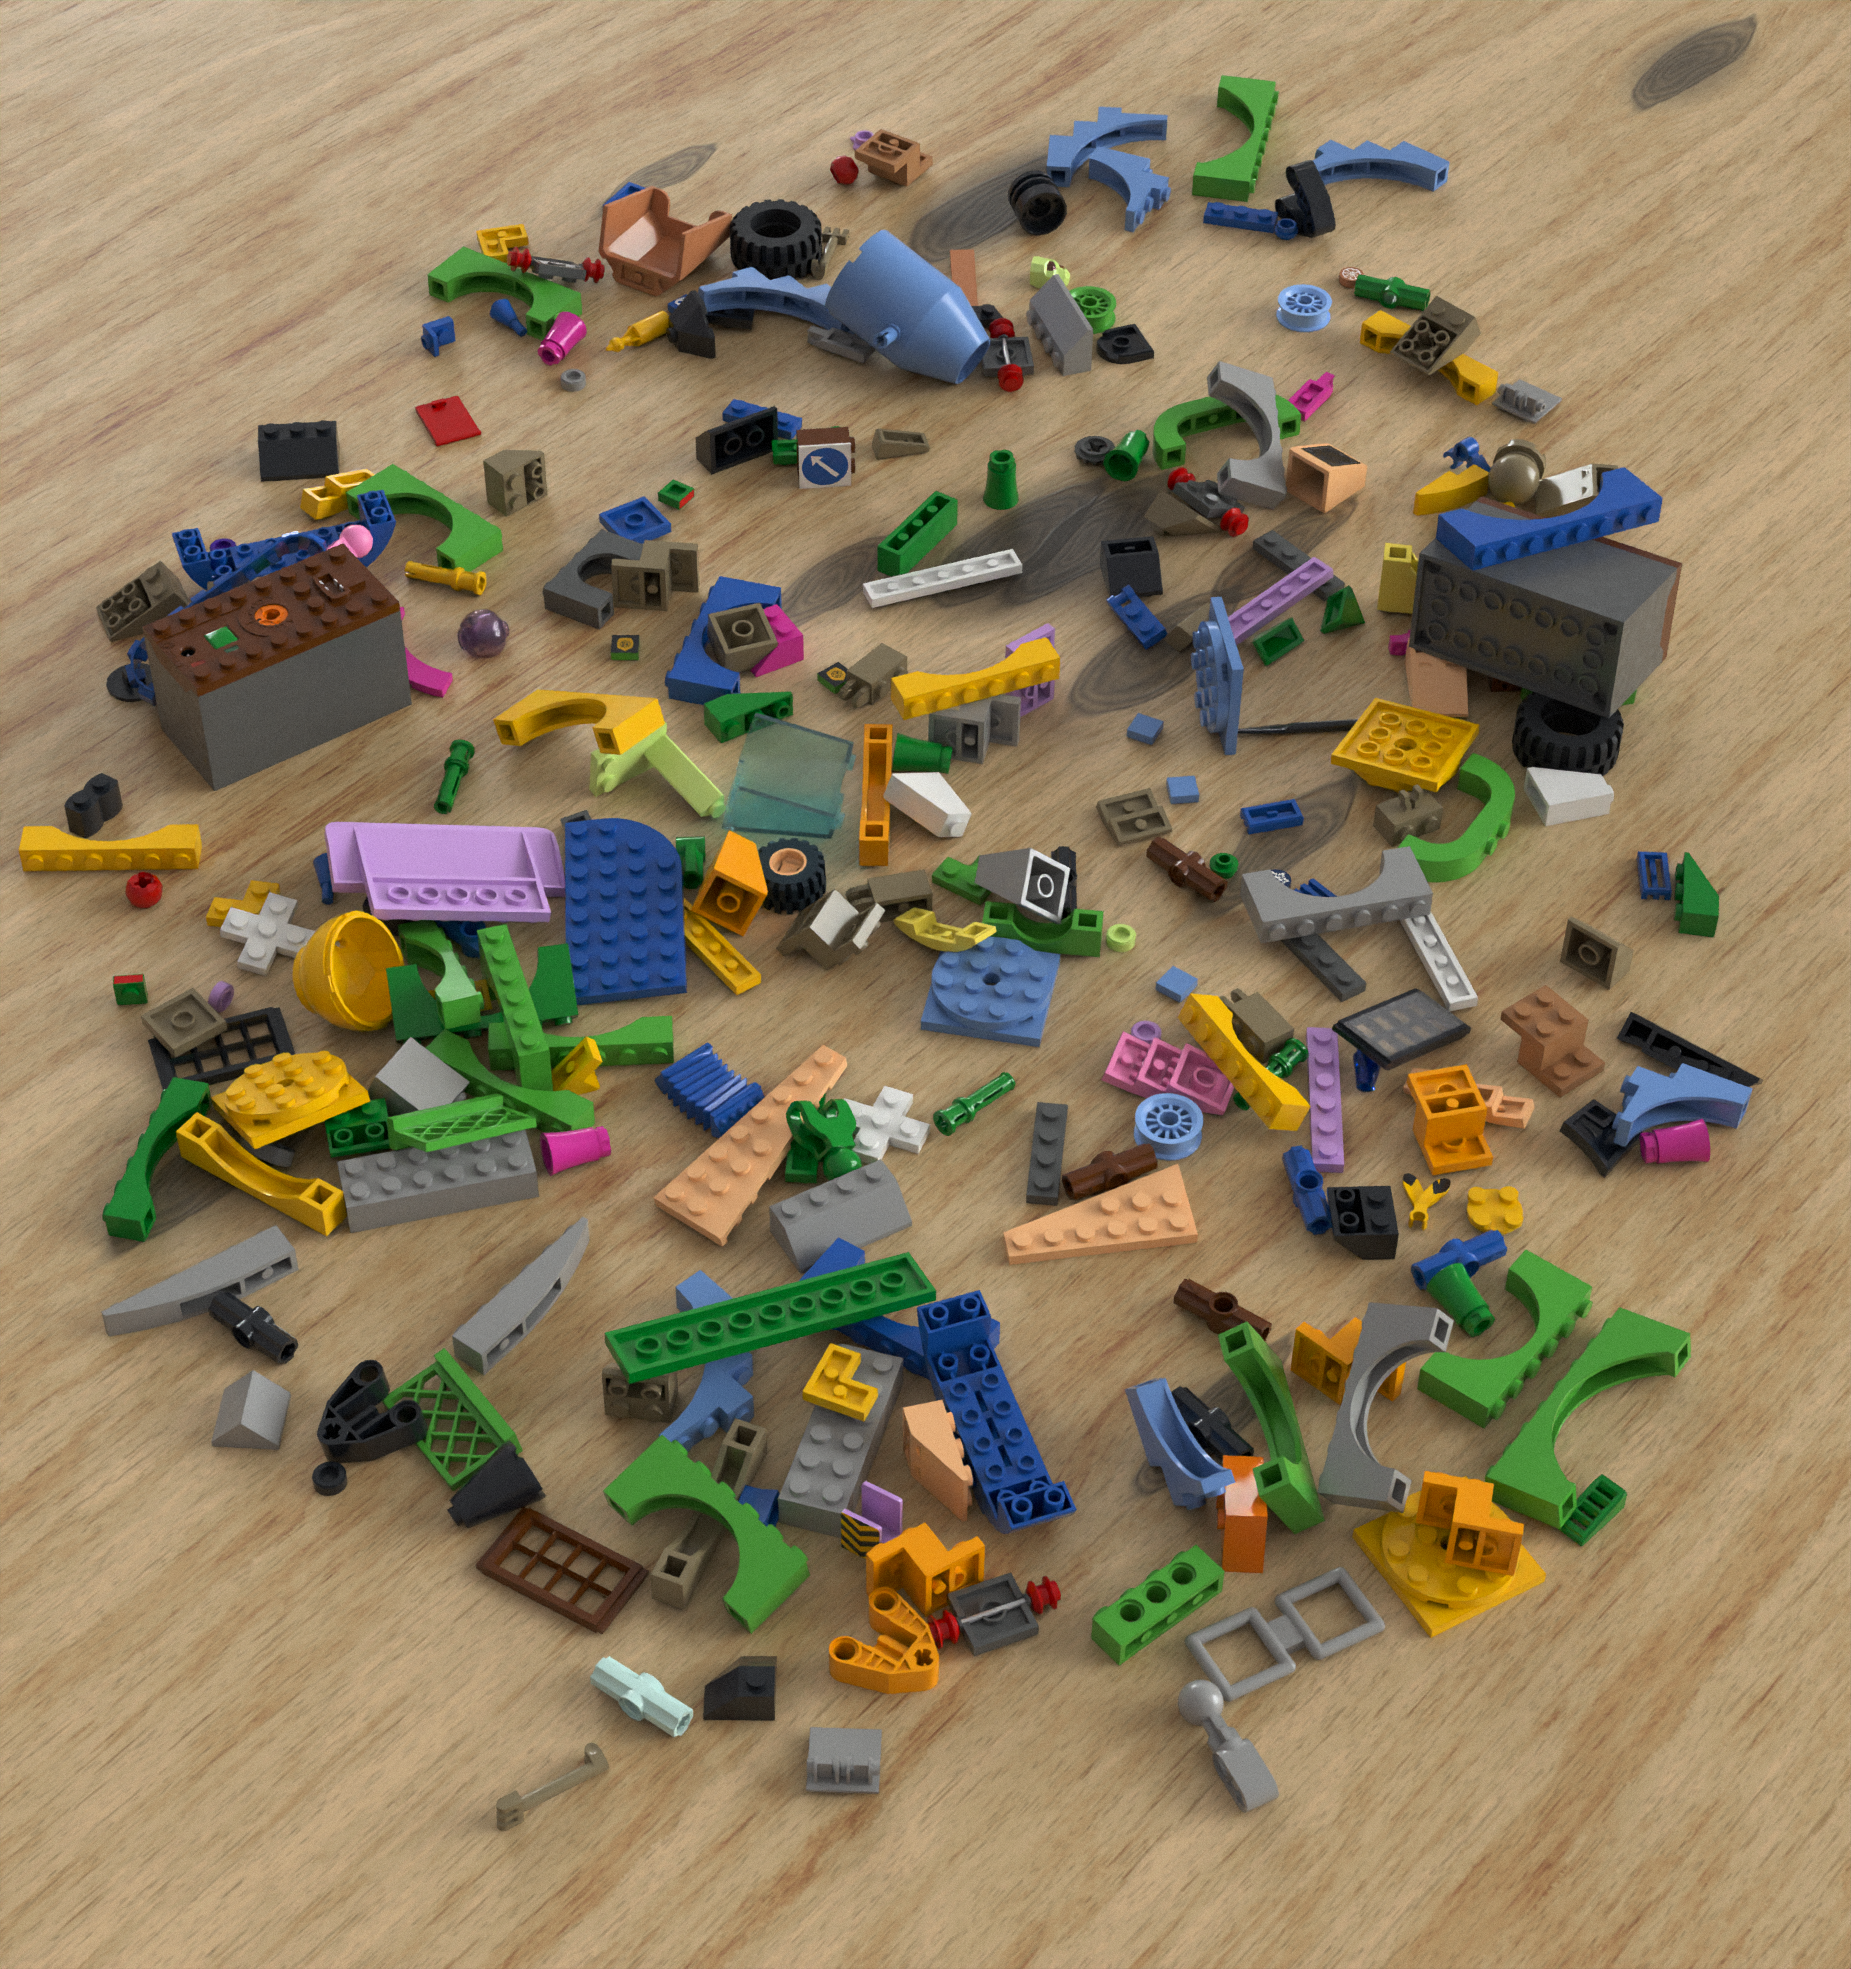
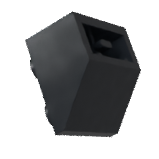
(1133, 564)
(1364, 1220)

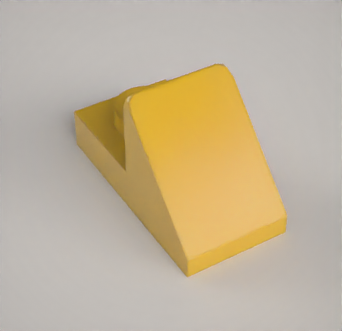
(577, 1069)

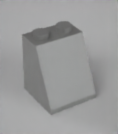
(1026, 880)
(416, 1081)

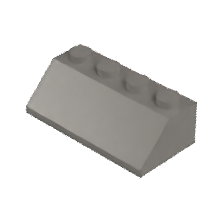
(1061, 327)
(853, 1207)

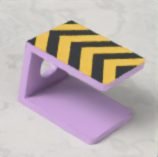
(879, 1521)

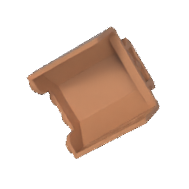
(652, 248)

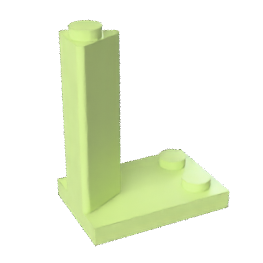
(662, 753)

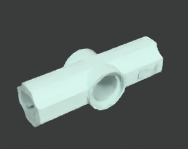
(641, 1696)

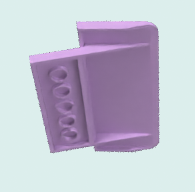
(447, 870)

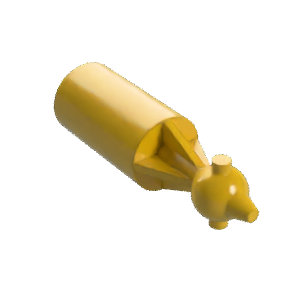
(641, 332)

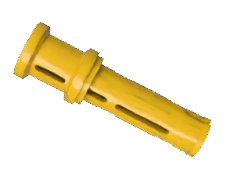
(456, 578)

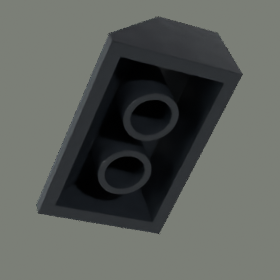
(737, 441)
(298, 450)

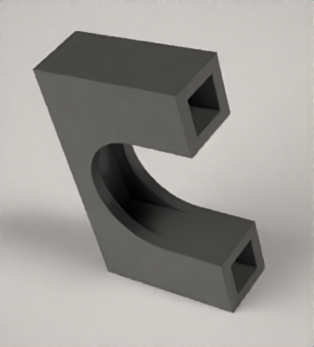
(575, 599)

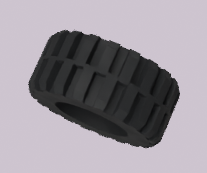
(776, 238)
(1541, 746)

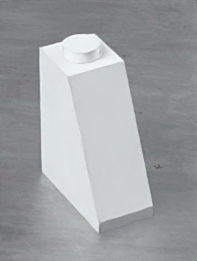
(1567, 795)
(929, 802)

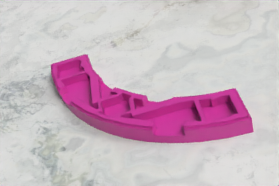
(424, 677)

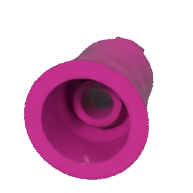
(562, 337)
(1676, 1143)
(573, 1148)

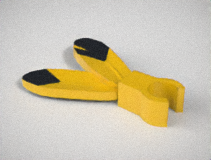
(1423, 1199)

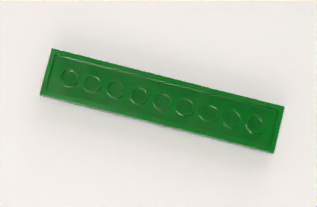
(769, 1317)

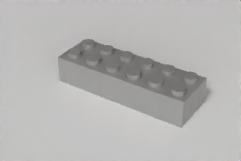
(424, 1185)
(839, 1452)

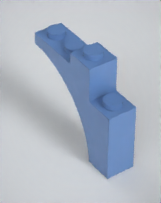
(1132, 180)
(1682, 1096)
(1170, 1444)

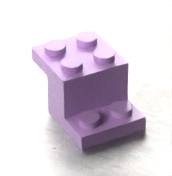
(1040, 694)

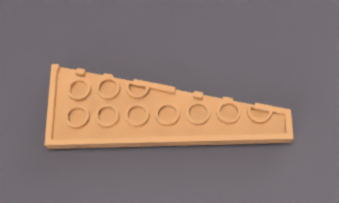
(731, 1171)

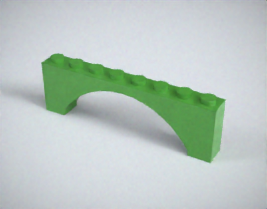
(1236, 173)
(1624, 1350)

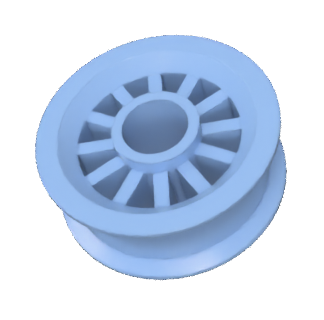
(1304, 308)
(1169, 1125)

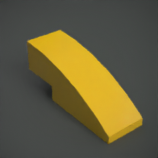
(1451, 491)
(332, 498)

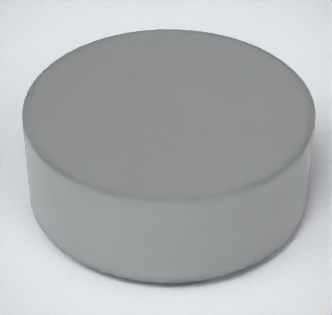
(573, 380)

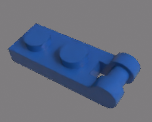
(1137, 617)

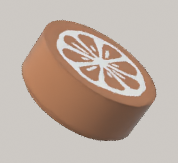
(1348, 276)

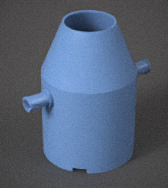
(908, 311)

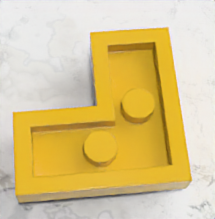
(495, 241)
(252, 902)
(833, 1385)

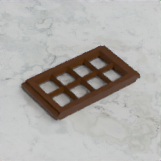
(615, 1599)

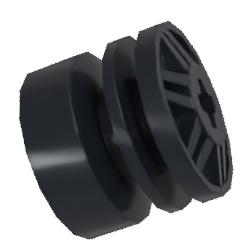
(1037, 202)

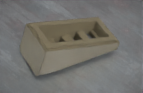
(898, 443)
(1182, 634)

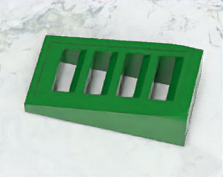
(1606, 1495)

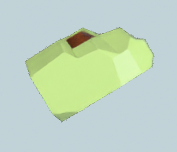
(1043, 269)

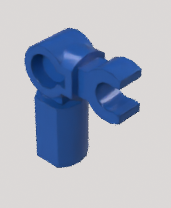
(1467, 451)

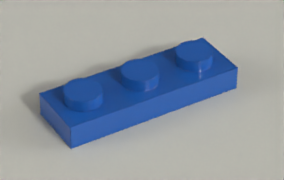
(1240, 217)
(786, 422)

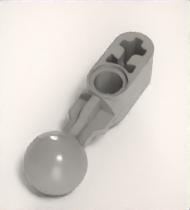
(1233, 1758)

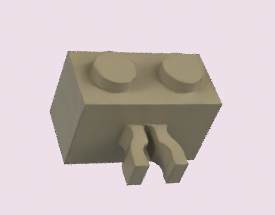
(1407, 814)

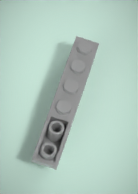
(184, 1295)
(521, 1303)

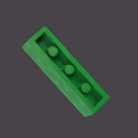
(917, 535)

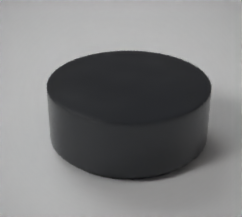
(329, 1478)

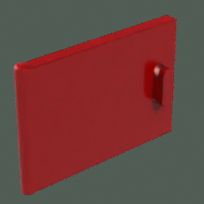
(447, 420)

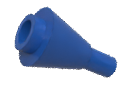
(504, 313)
(323, 874)

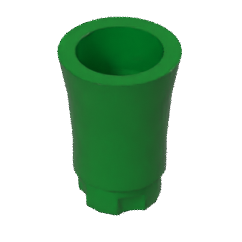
(1125, 458)
(1001, 483)
(920, 755)
(1461, 1299)

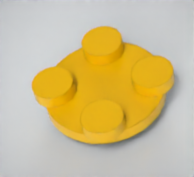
(1494, 1209)

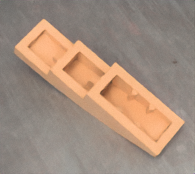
(1500, 1108)

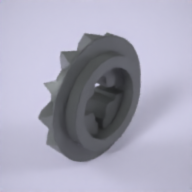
(1099, 445)

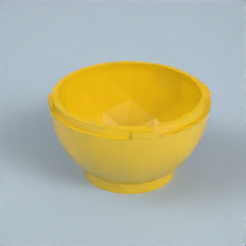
(348, 981)

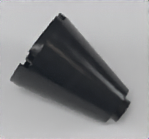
(496, 1489)

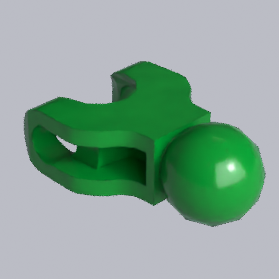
(826, 1135)

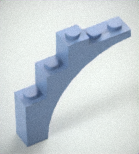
(1111, 129)
(1372, 161)
(783, 295)
(720, 1393)

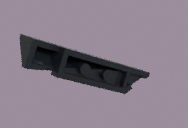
(1675, 1050)

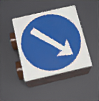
(824, 457)

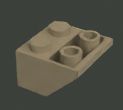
(515, 479)
(645, 1399)

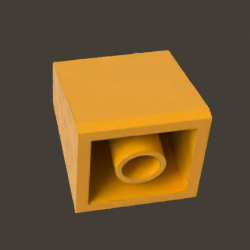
(732, 885)

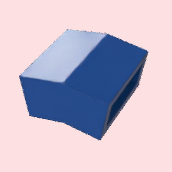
(764, 1502)

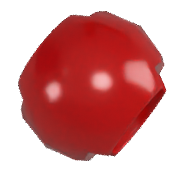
(844, 170)
(144, 890)

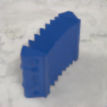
(708, 1090)

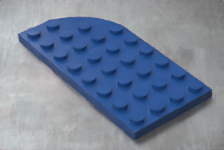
(623, 911)

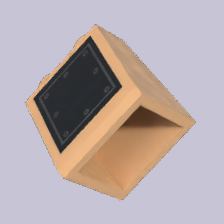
(1323, 475)

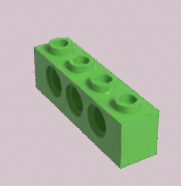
(1200, 1583)

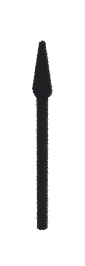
(1301, 727)

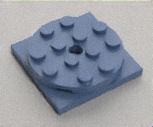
(1218, 676)
(1003, 1012)

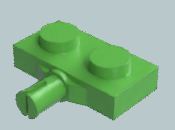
(960, 880)

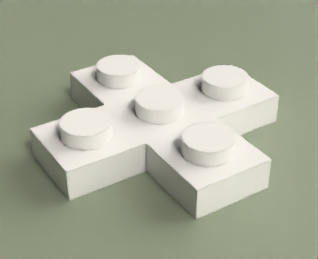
(265, 933)
(886, 1125)

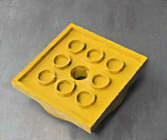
(1404, 746)
(288, 1096)
(1432, 1590)

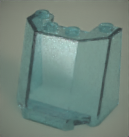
(788, 781)

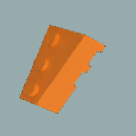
(1242, 1518)

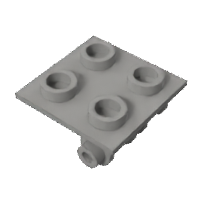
(1525, 400)
(844, 1760)

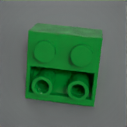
(358, 1129)

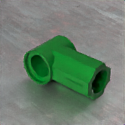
(692, 856)

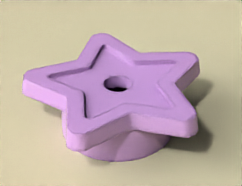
(860, 138)

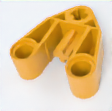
(901, 1659)

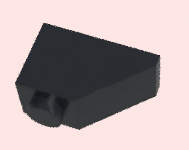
(690, 328)
(743, 1691)

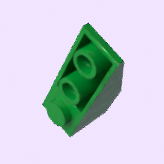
(733, 713)
(1697, 900)

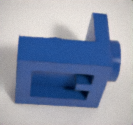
(437, 334)

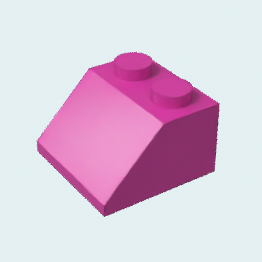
(789, 639)

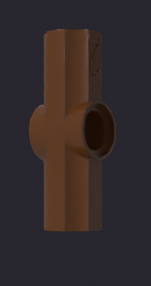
(1186, 869)
(1109, 1171)
(1218, 1309)

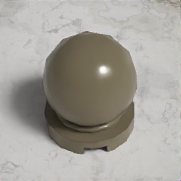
(1516, 472)

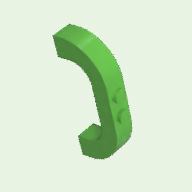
(1205, 415)
(1461, 857)

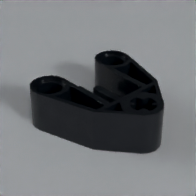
(1309, 204)
(356, 1430)

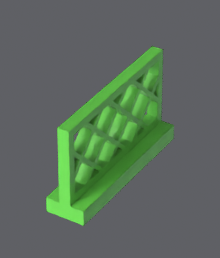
(456, 1124)
(470, 1399)

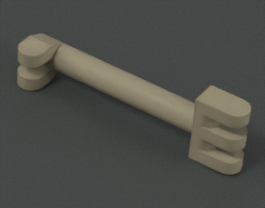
(832, 239)
(512, 1806)

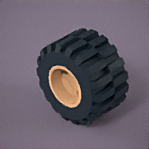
(792, 874)

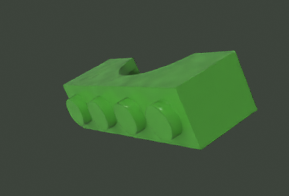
(1075, 935)

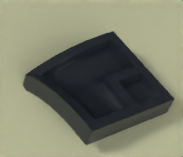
(1593, 1134)

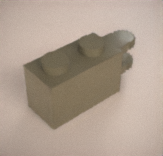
(872, 675)
(893, 893)
(1258, 1024)

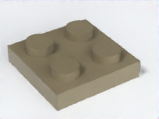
(184, 1022)

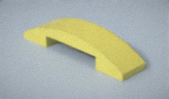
(923, 928)

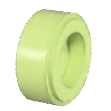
(1120, 938)

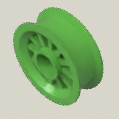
(1096, 306)

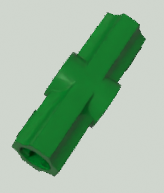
(1392, 292)

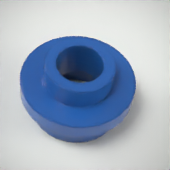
(1286, 229)

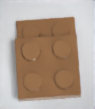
(893, 157)
(1552, 1041)

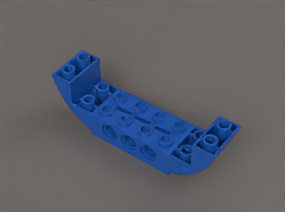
(211, 565)
(995, 1439)

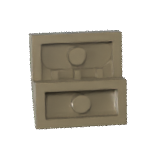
(1133, 816)

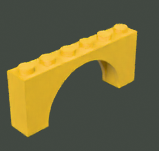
(618, 718)

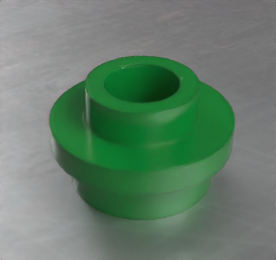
(1224, 865)

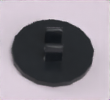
(119, 685)

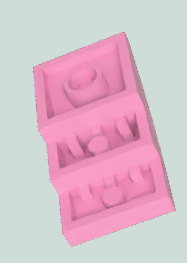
(1163, 1068)

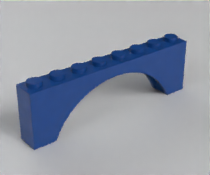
(1485, 541)

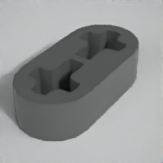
(272, 1152)

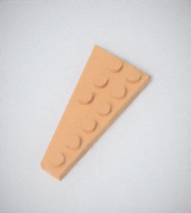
(1127, 1218)

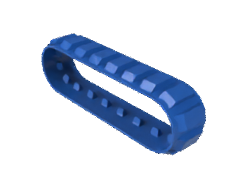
(245, 571)

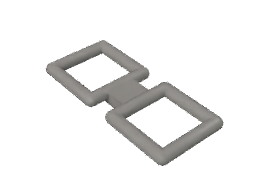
(1284, 1634)

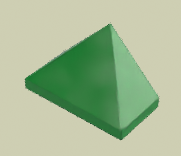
(1341, 611)
(1277, 641)

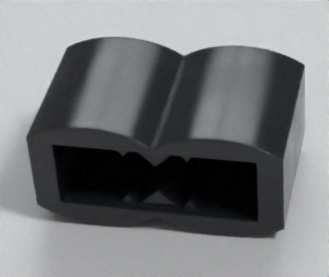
(93, 805)

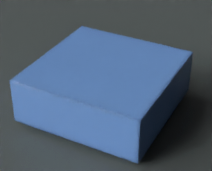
(1145, 729)
(1182, 789)
(1176, 984)

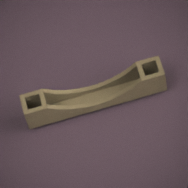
(690, 1553)

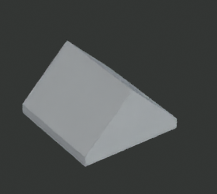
(251, 1414)

